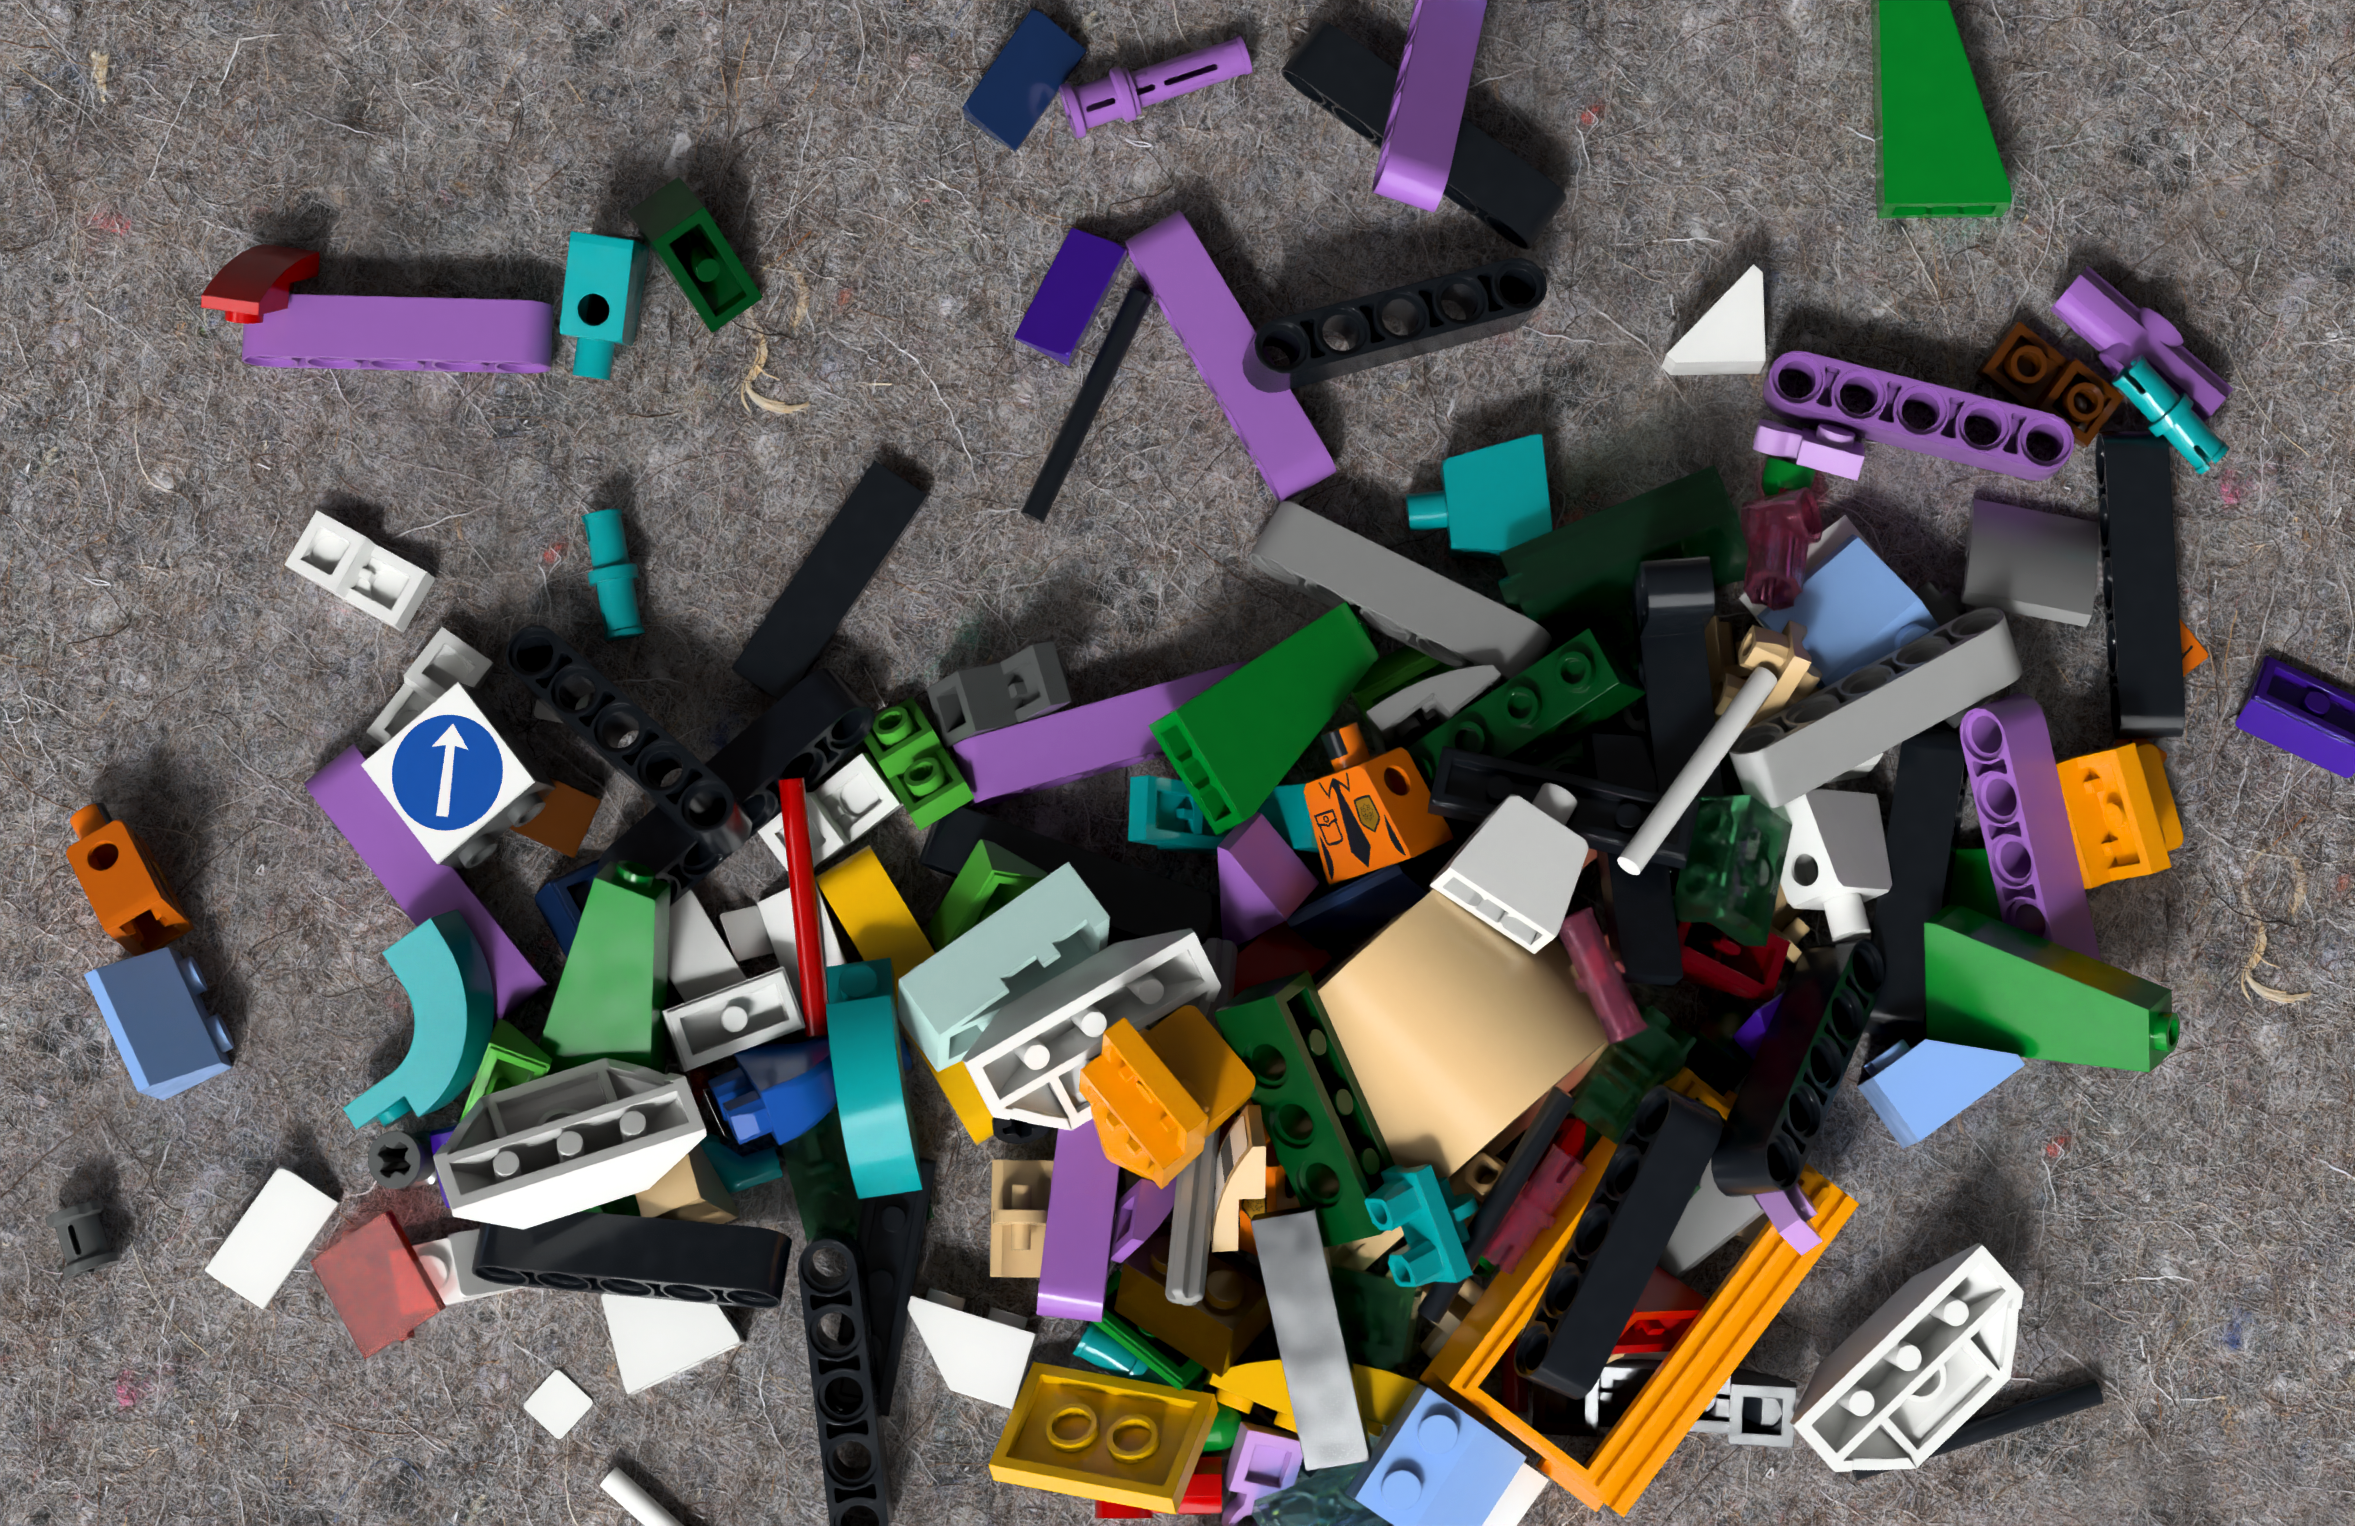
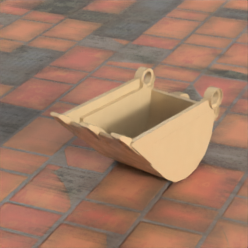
(1455, 1038)

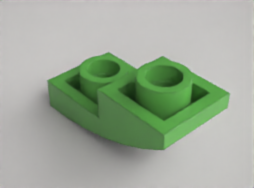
(916, 764)

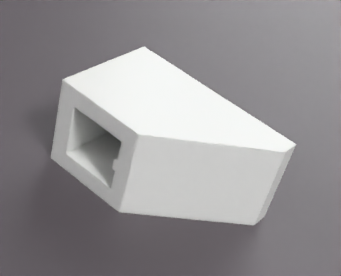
(974, 1352)

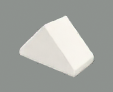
(1727, 336)

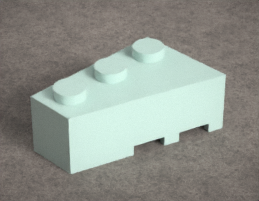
(1008, 954)

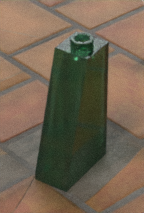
(1592, 562)

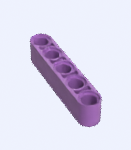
(1428, 101)
(403, 334)
(1216, 339)
(1947, 406)
(1073, 741)
(2026, 822)
(414, 877)
(1078, 1227)

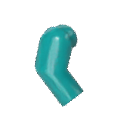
(741, 1171)

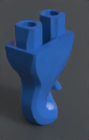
(779, 1089)

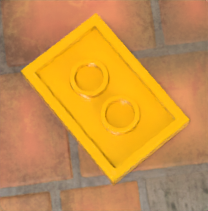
(1104, 1437)

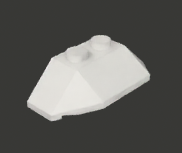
(1039, 1043)
(567, 1143)
(1915, 1367)

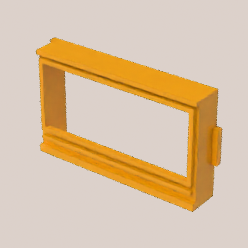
(1687, 1375)

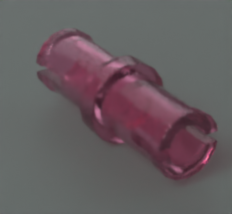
(1600, 976)
(1534, 1208)

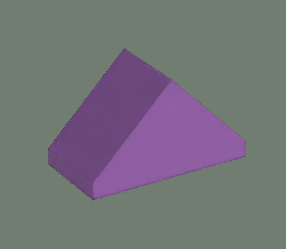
(1258, 880)

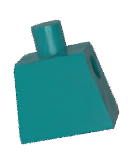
(597, 271)
(1487, 499)

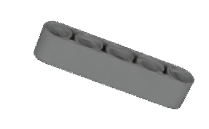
(1396, 594)
(1876, 707)

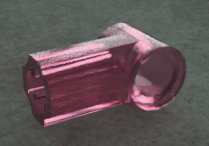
(1778, 541)

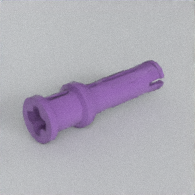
(1117, 93)

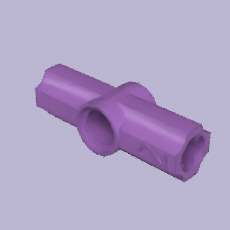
(2125, 331)

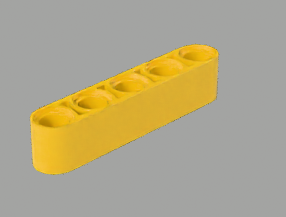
(886, 929)

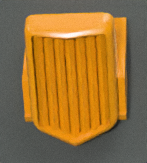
(2119, 812)
(1163, 1092)

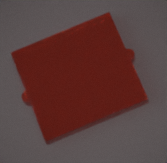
(378, 1284)

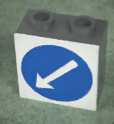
(460, 777)

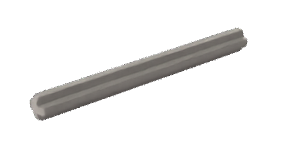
(1197, 1180)

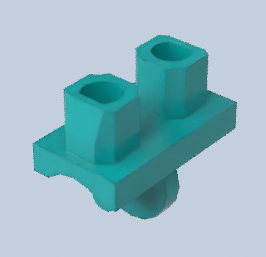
(1430, 1223)

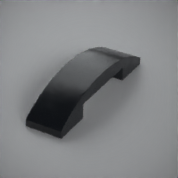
(1748, 1407)

